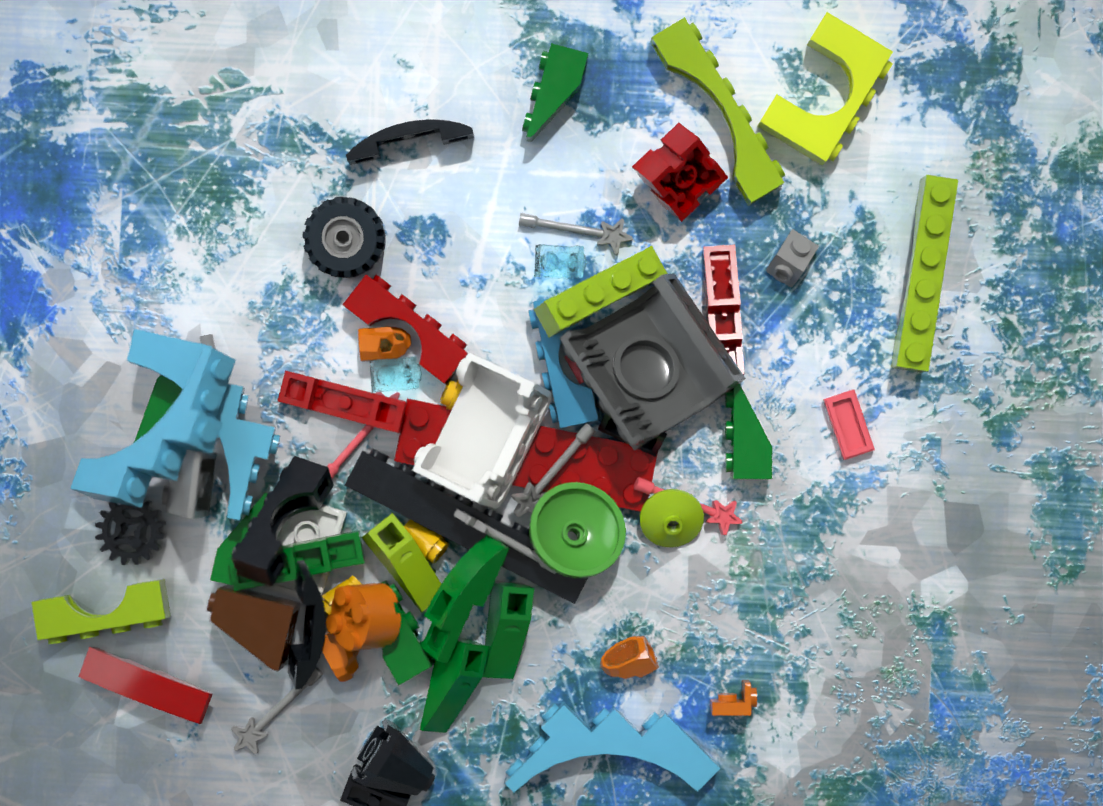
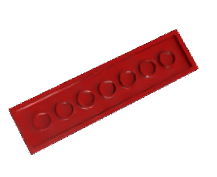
(599, 462)

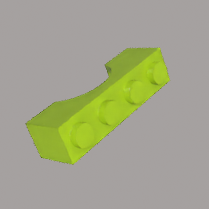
(599, 291)
(61, 615)

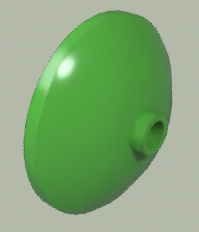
(590, 516)

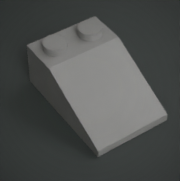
(193, 489)

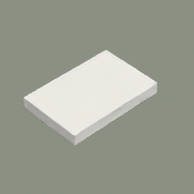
(309, 526)

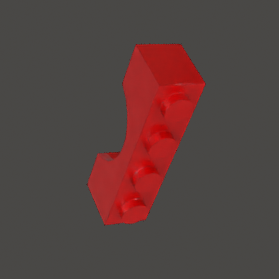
(374, 303)

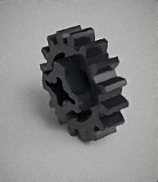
(138, 542)

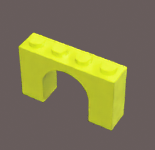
(861, 61)

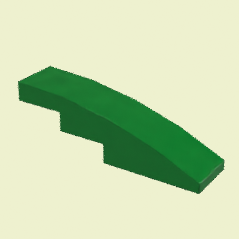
(319, 555)

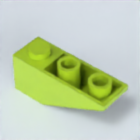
(403, 560)

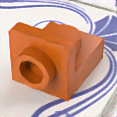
(729, 705)

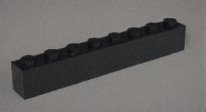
(434, 509)

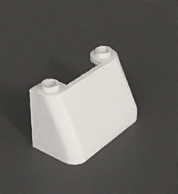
(485, 432)

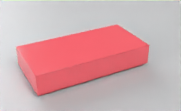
(848, 424)

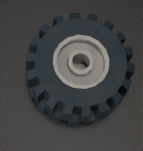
(344, 237)

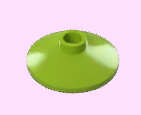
(667, 507)

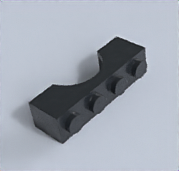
(300, 488)

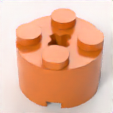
(364, 616)

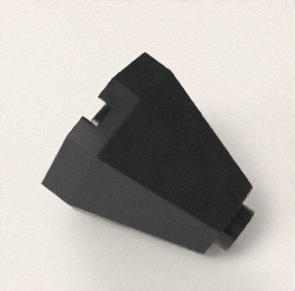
(393, 762)

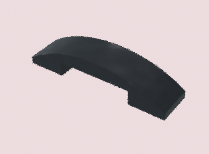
(369, 147)
(305, 656)

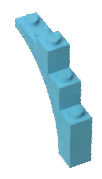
(239, 438)
(161, 451)
(613, 734)

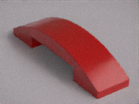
(342, 401)

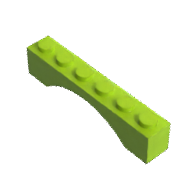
(684, 55)
(924, 286)

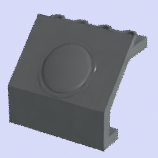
(653, 362)

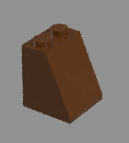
(256, 622)

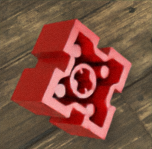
(680, 171)

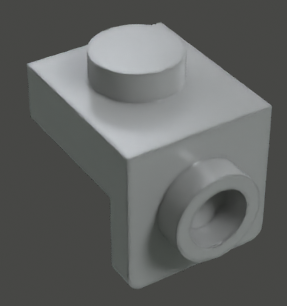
(792, 258)

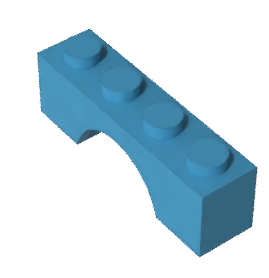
(572, 402)

